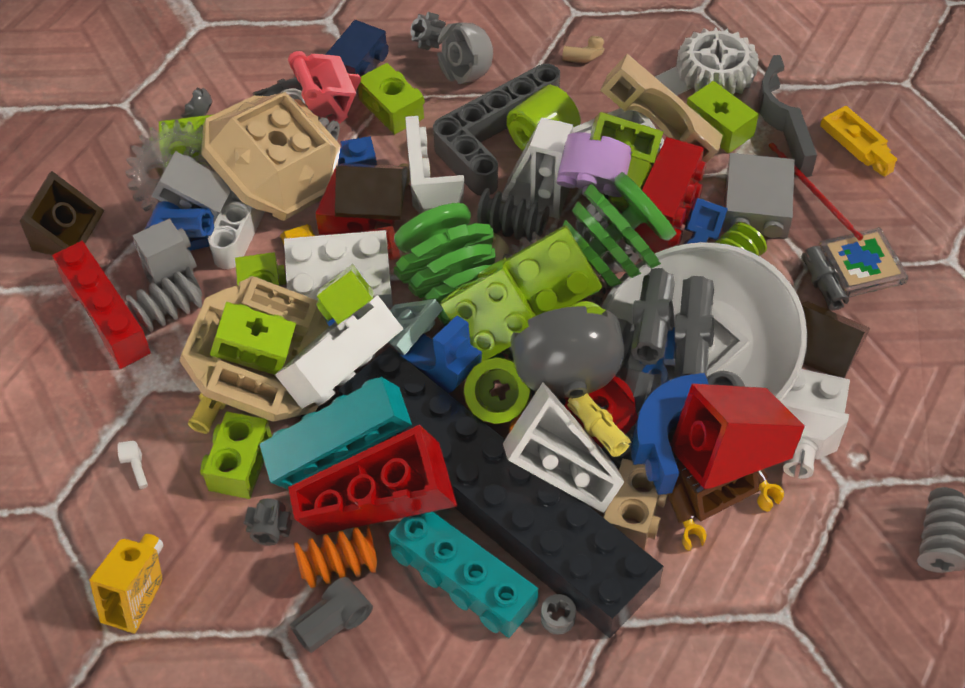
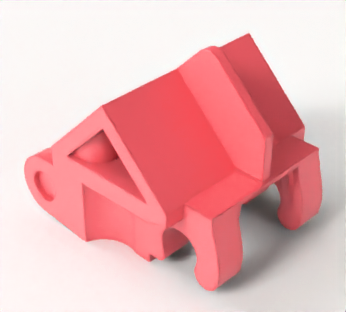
(325, 84)

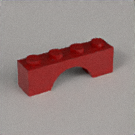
(102, 302)

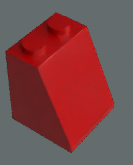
(733, 432)

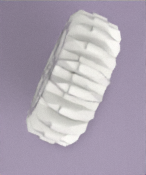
(717, 58)

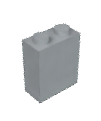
(759, 193)

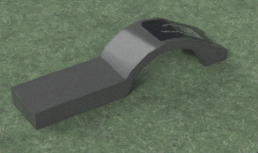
(786, 119)

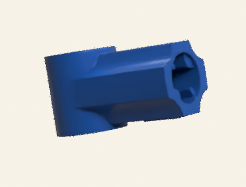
(195, 222)

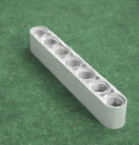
(237, 223)

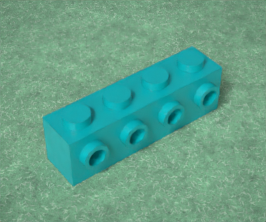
(335, 432)
(464, 571)

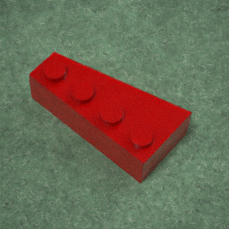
(376, 486)

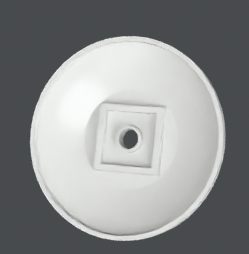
(754, 309)

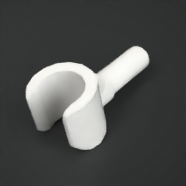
(130, 452)

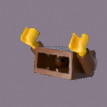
(693, 501)

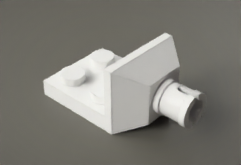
(428, 191)
(820, 405)

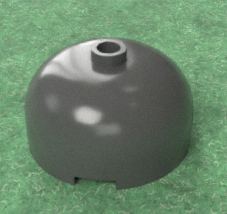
(569, 351)

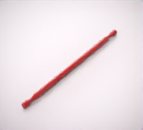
(819, 195)

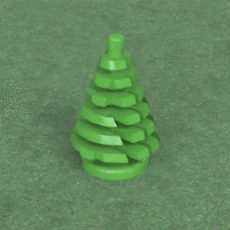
(620, 227)
(443, 253)

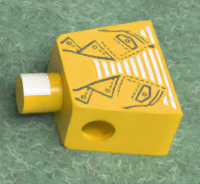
(127, 582)

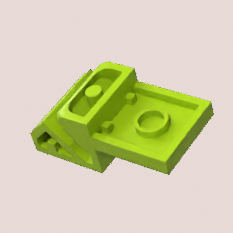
(515, 289)

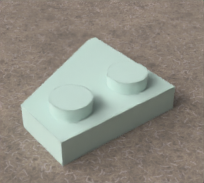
(416, 320)

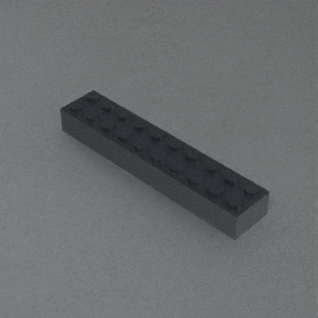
(526, 516)

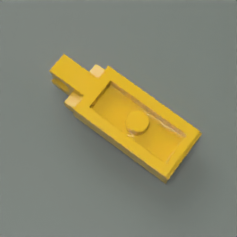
(860, 139)

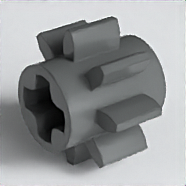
(427, 30)
(268, 522)

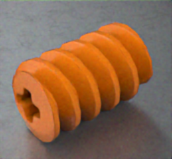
(336, 556)

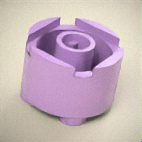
(593, 163)

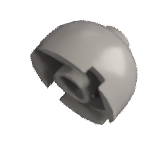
(465, 52)

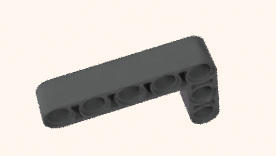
(463, 129)

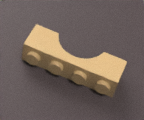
(638, 90)

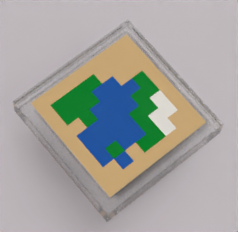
(864, 264)

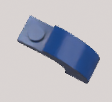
(446, 357)
(655, 421)

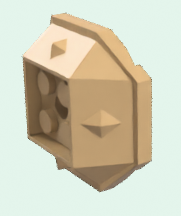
(271, 153)
(242, 385)

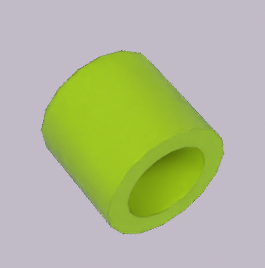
(548, 103)
(490, 407)

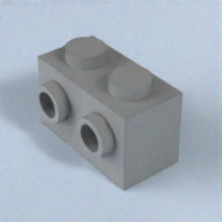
(191, 185)
(163, 251)

